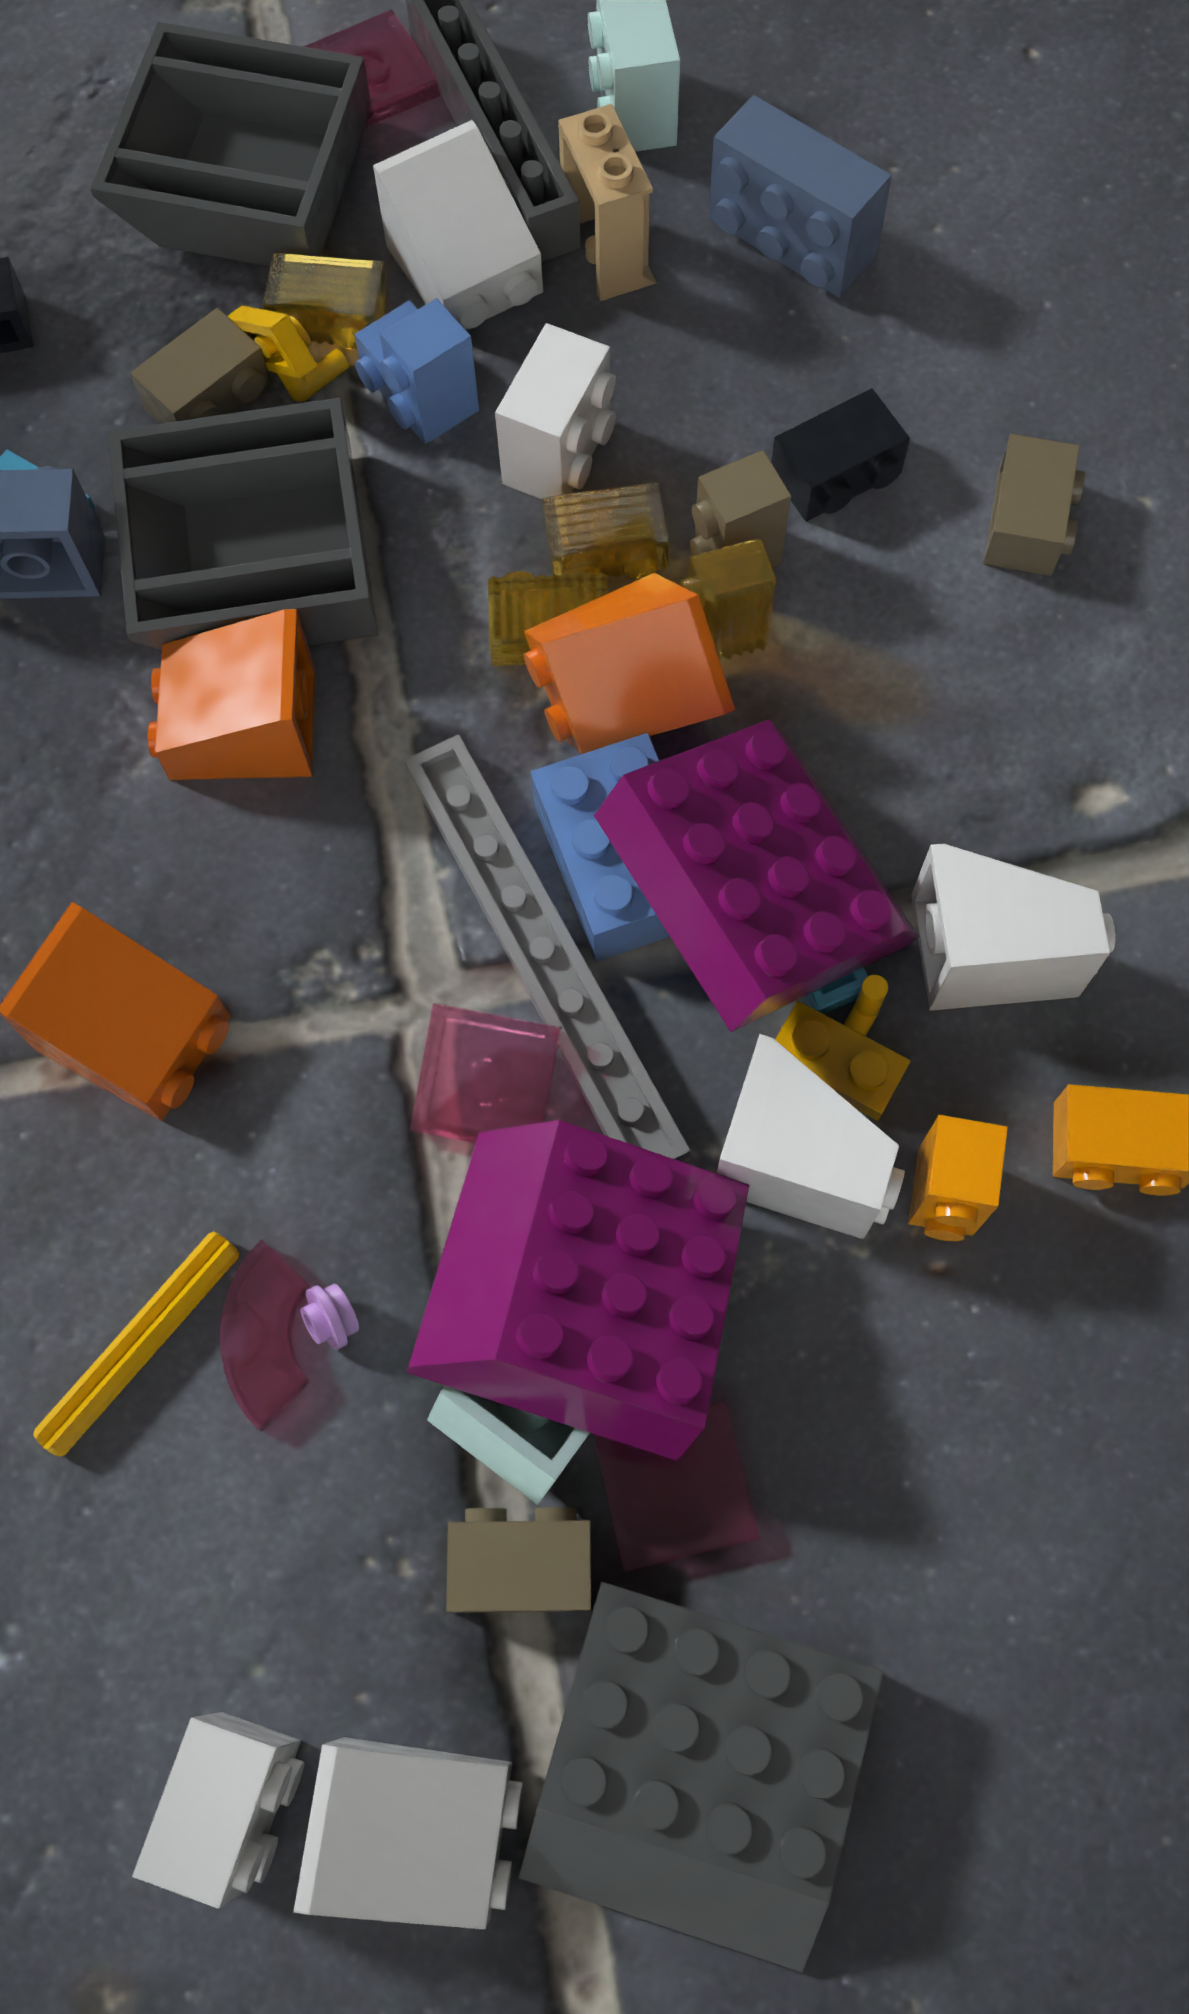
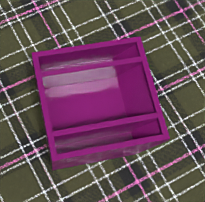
(752, 872)
(585, 1284)

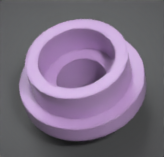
(329, 1316)

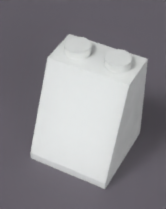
(457, 227)
(1004, 932)
(808, 1148)
(407, 1835)

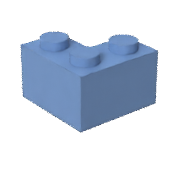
(420, 367)

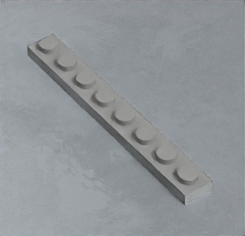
(543, 950)

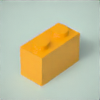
(1121, 1138)
(957, 1177)

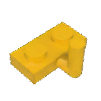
(287, 353)
(843, 1055)

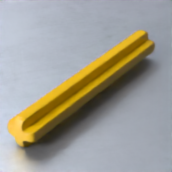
(135, 1344)

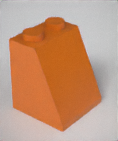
(628, 665)
(236, 702)
(115, 1013)

